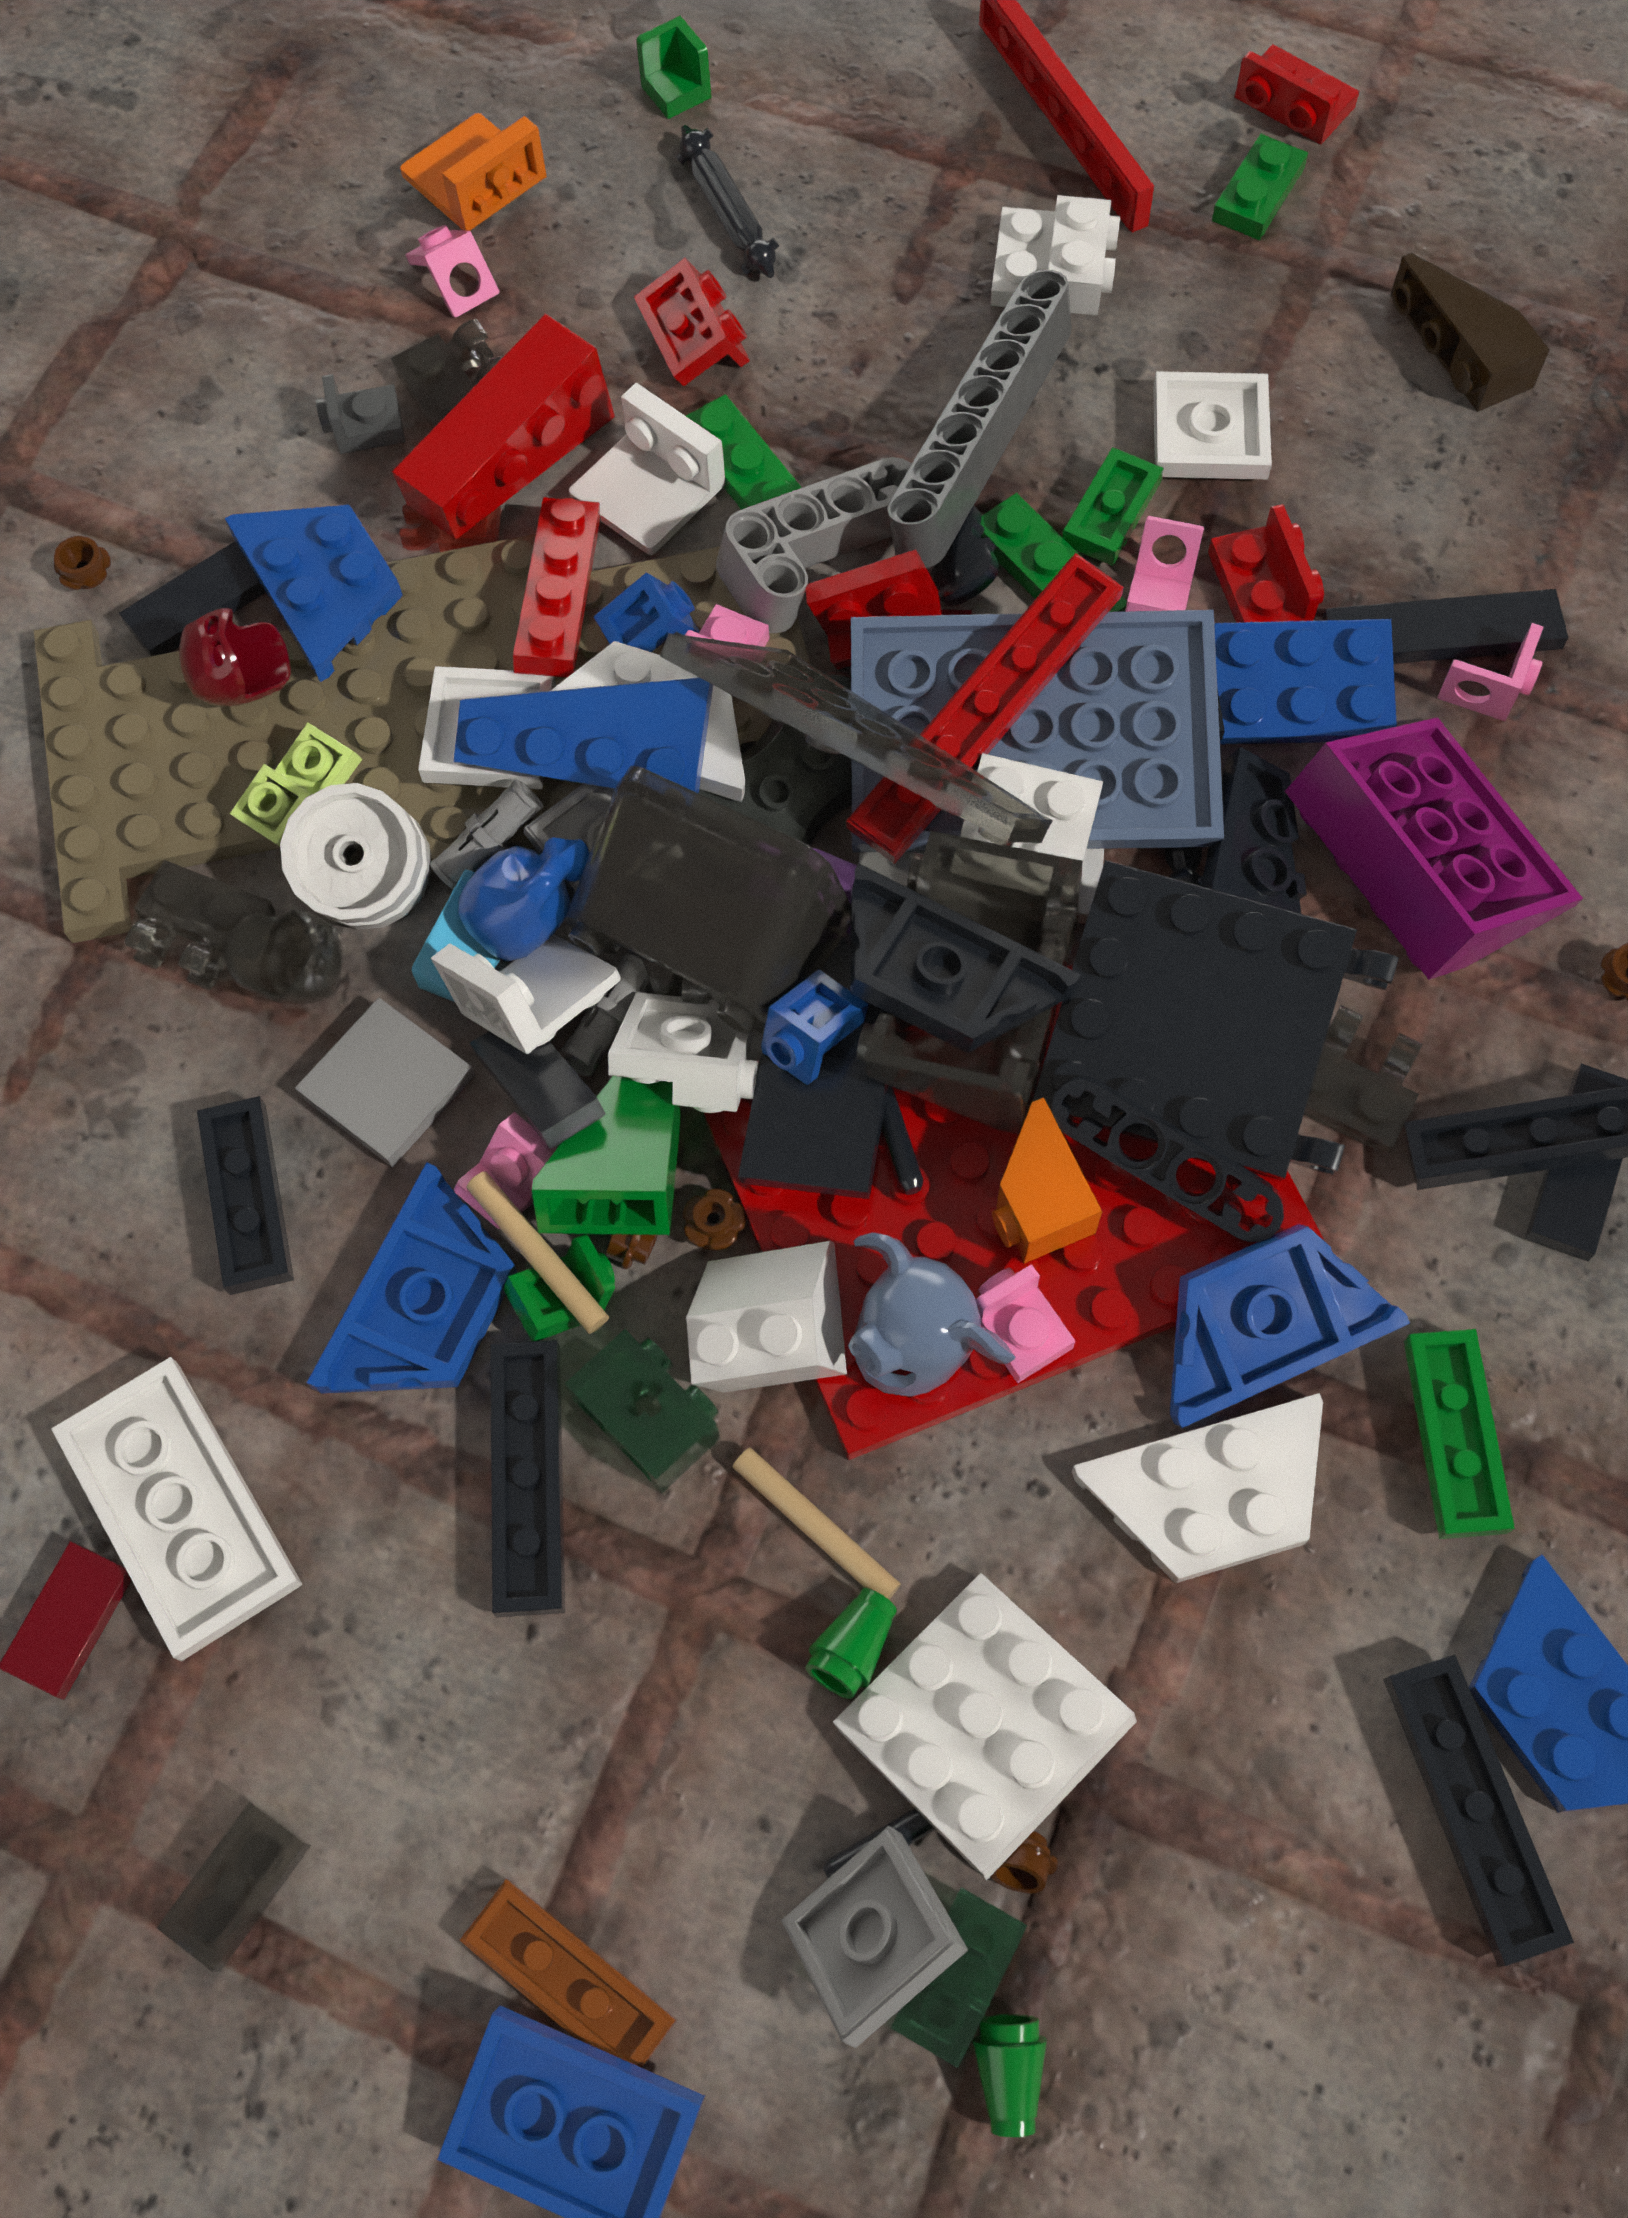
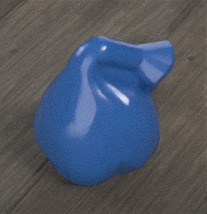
(521, 896)

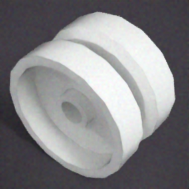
(327, 833)

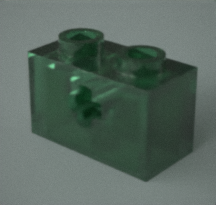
(657, 1445)
(953, 2004)

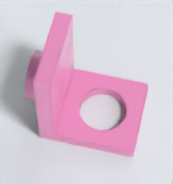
(441, 252)
(1158, 584)
(1502, 689)

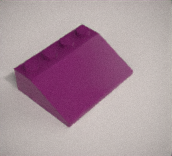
(1430, 844)

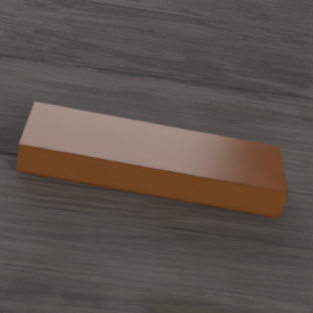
(566, 1977)

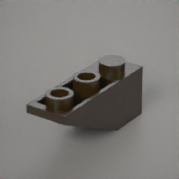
(1472, 334)

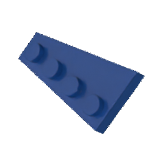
(591, 732)

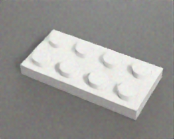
(176, 1509)

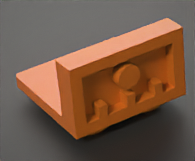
(477, 168)

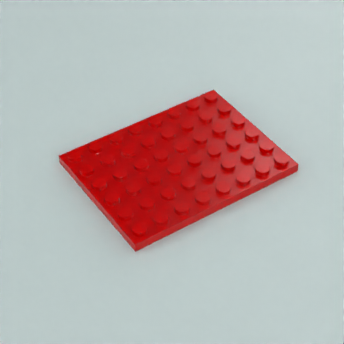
(1102, 1287)

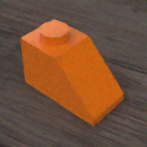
(1043, 1191)

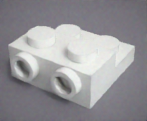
(1060, 240)
(686, 1046)

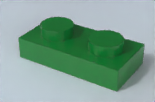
(1259, 186)
(1112, 506)

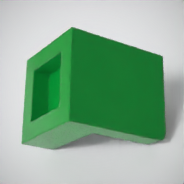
(674, 67)

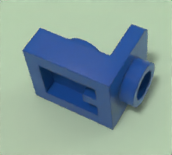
(647, 614)
(809, 1024)

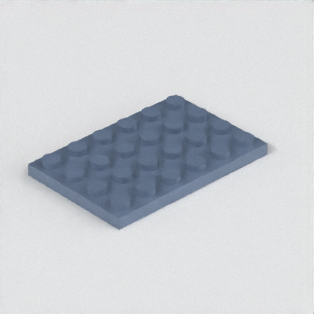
(1122, 710)

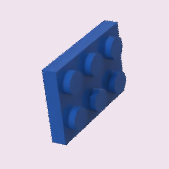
(1304, 680)
(569, 2123)

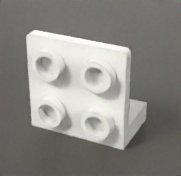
(654, 473)
(530, 995)

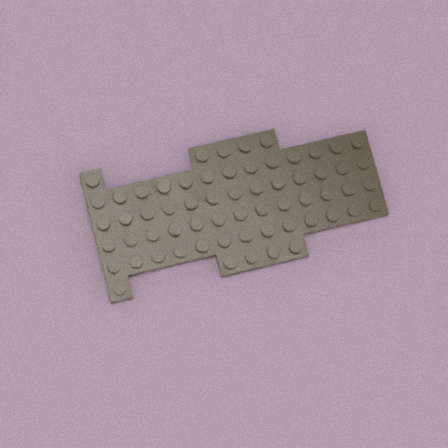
(155, 772)

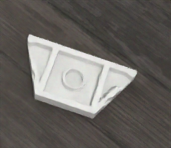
(625, 664)
(1215, 1490)

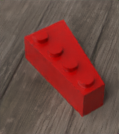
(507, 429)

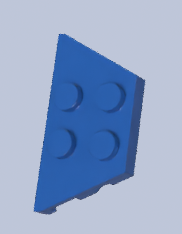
(318, 576)
(419, 1300)
(1268, 1320)
(1558, 1694)

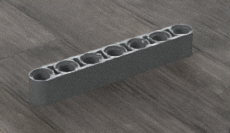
(981, 418)

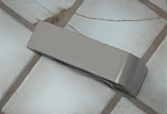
(775, 540)

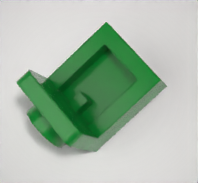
(538, 1305)

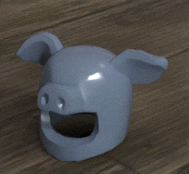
(918, 1322)

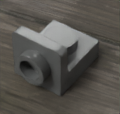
(360, 417)

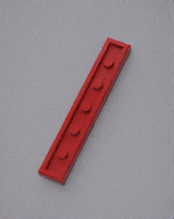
(1069, 110)
(993, 697)

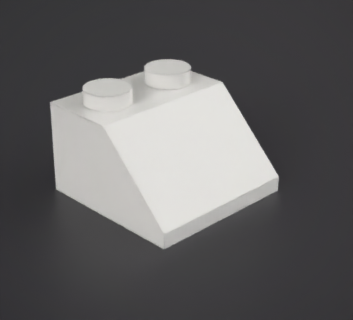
(767, 1320)

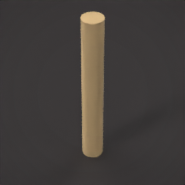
(537, 1252)
(815, 1524)

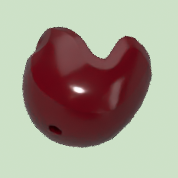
(232, 662)

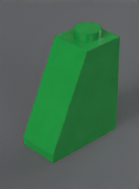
(616, 1170)

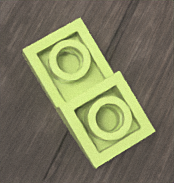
(306, 768)

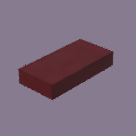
(66, 1621)

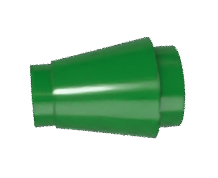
(852, 1644)
(1010, 2070)

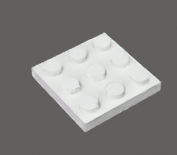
(985, 1724)

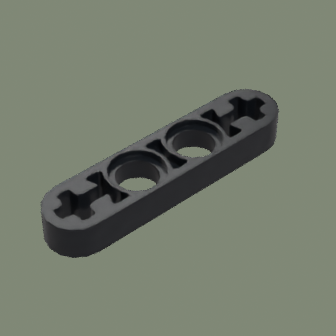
(1172, 1149)

